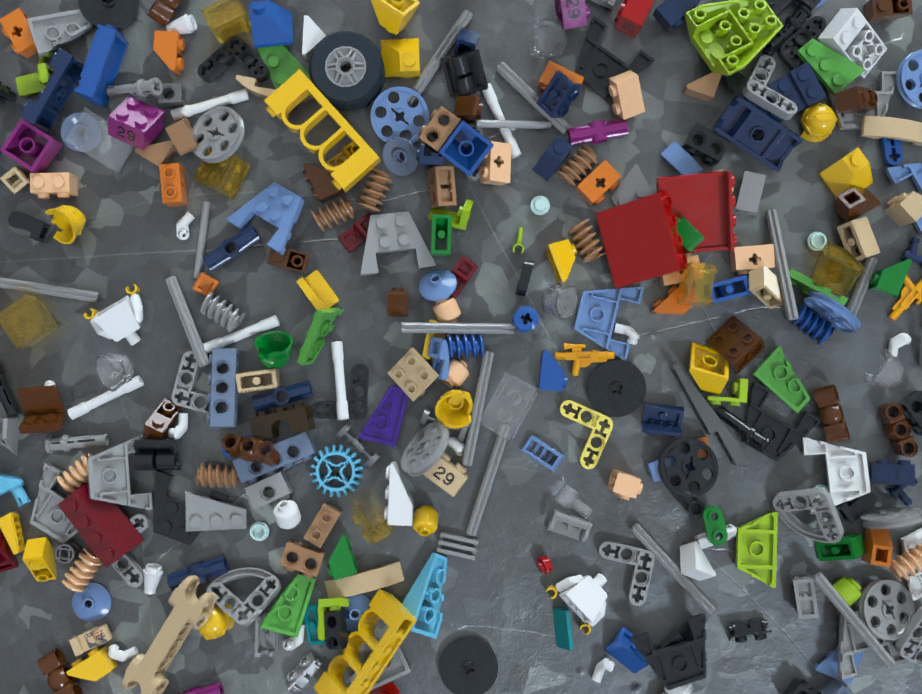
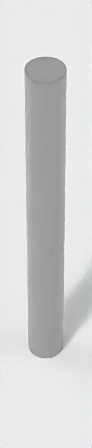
(513, 124)
(201, 239)

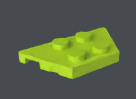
(758, 548)

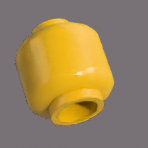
(425, 520)

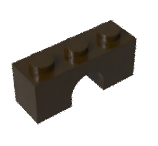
(298, 419)

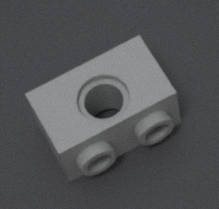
(257, 493)

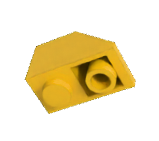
(40, 559)
(94, 666)

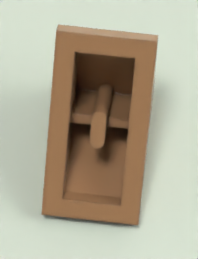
(704, 87)
(182, 136)
(158, 153)

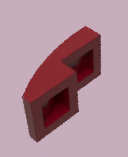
(355, 235)
(463, 272)

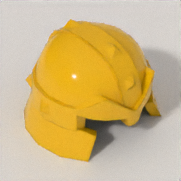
(818, 122)
(69, 220)
(454, 409)
(217, 623)

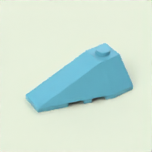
(426, 596)

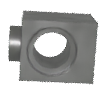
(179, 98)

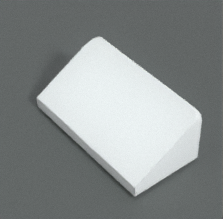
(704, 543)

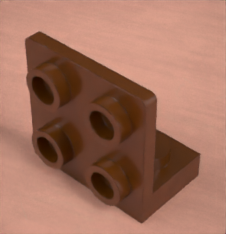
(736, 343)
(41, 409)

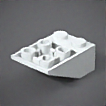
(854, 39)
(401, 503)

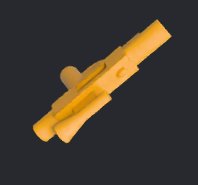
(907, 296)
(582, 358)

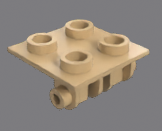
(413, 374)

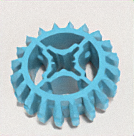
(342, 477)

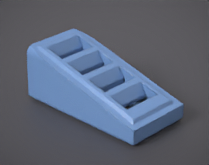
(557, 462)

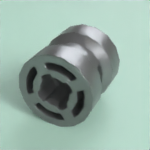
(71, 553)

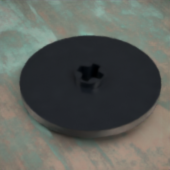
(117, 14)
(620, 373)
(462, 653)

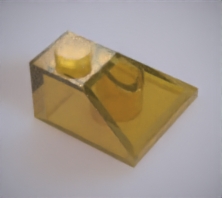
(836, 269)

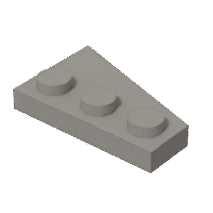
(57, 29)
(210, 514)
(397, 667)

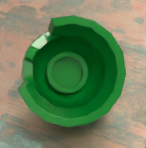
(274, 349)

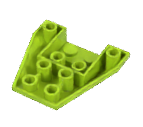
(731, 32)

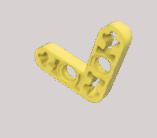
(594, 425)

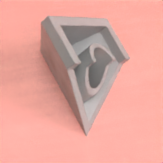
(9, 433)

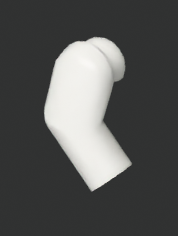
(182, 226)
(627, 330)
(897, 342)
(181, 428)
(456, 445)
(119, 655)
(600, 669)

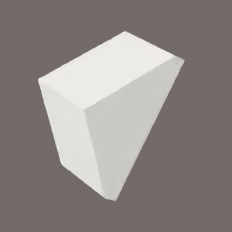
(311, 37)
(694, 562)

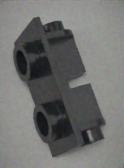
(741, 632)

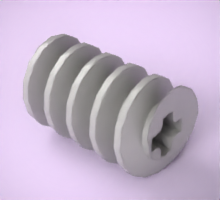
(220, 313)

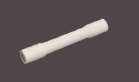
(492, 101)
(189, 110)
(261, 326)
(341, 403)
(85, 407)

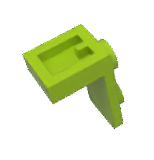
(34, 82)
(459, 219)
(740, 391)
(328, 605)

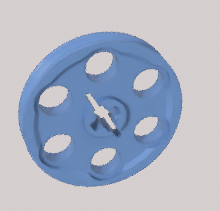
(915, 77)
(401, 105)
(833, 312)

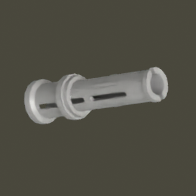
(141, 88)
(67, 442)

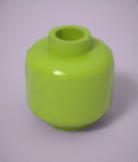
(848, 589)

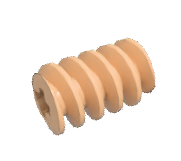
(77, 477)
(907, 563)
(83, 572)

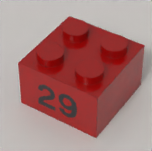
(632, 16)

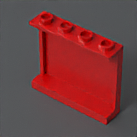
(706, 204)
(642, 240)

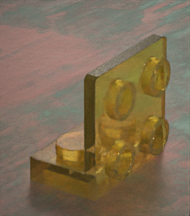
(223, 176)
(370, 533)

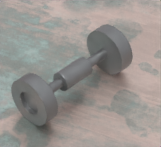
(425, 417)
(357, 445)

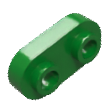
(714, 526)

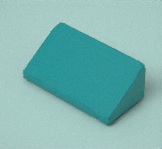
(311, 625)
(563, 628)

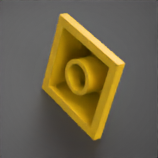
(394, 13)
(401, 58)
(848, 172)
(561, 258)
(708, 368)

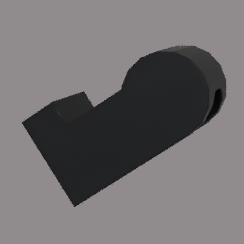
(26, 222)
(856, 507)
(336, 629)

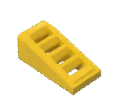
(12, 530)

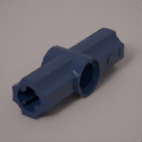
(221, 255)
(270, 398)
(201, 569)

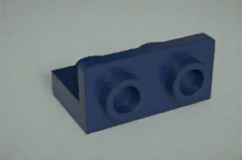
(558, 95)
(431, 160)

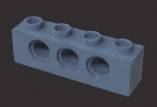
(218, 358)
(302, 441)

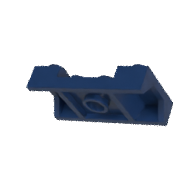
(798, 86)
(56, 93)
(740, 122)

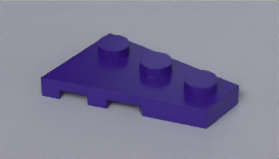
(387, 418)

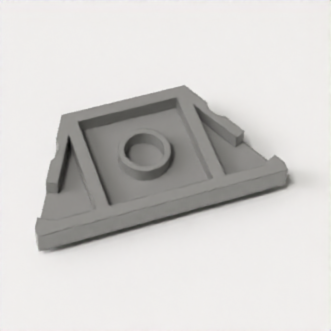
(632, 188)

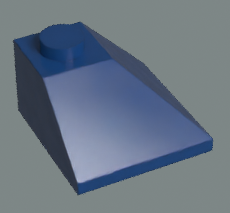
(270, 24)
(466, 148)

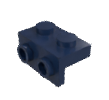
(662, 419)

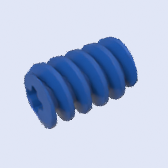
(532, 317)
(813, 324)
(465, 345)

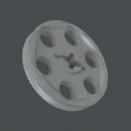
(218, 127)
(425, 449)
(891, 517)
(879, 607)

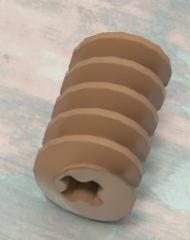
(577, 165)
(375, 190)
(333, 214)
(586, 242)
(217, 476)

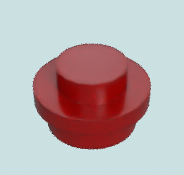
(544, 565)

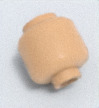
(447, 310)
(457, 373)

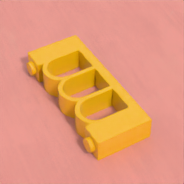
(295, 91)
(397, 618)

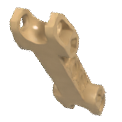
(186, 614)

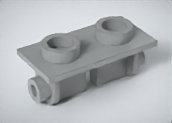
(308, 665)

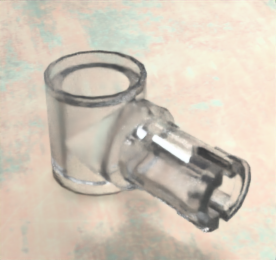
(569, 499)

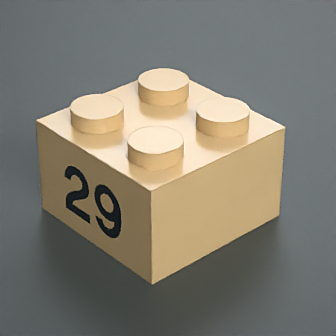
(447, 474)

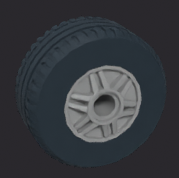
(348, 53)

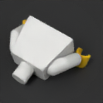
(120, 318)
(584, 597)

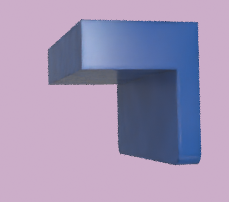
(626, 652)

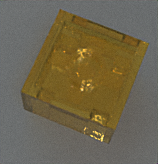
(227, 19)
(696, 285)
(27, 321)

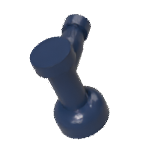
(911, 253)
(897, 491)

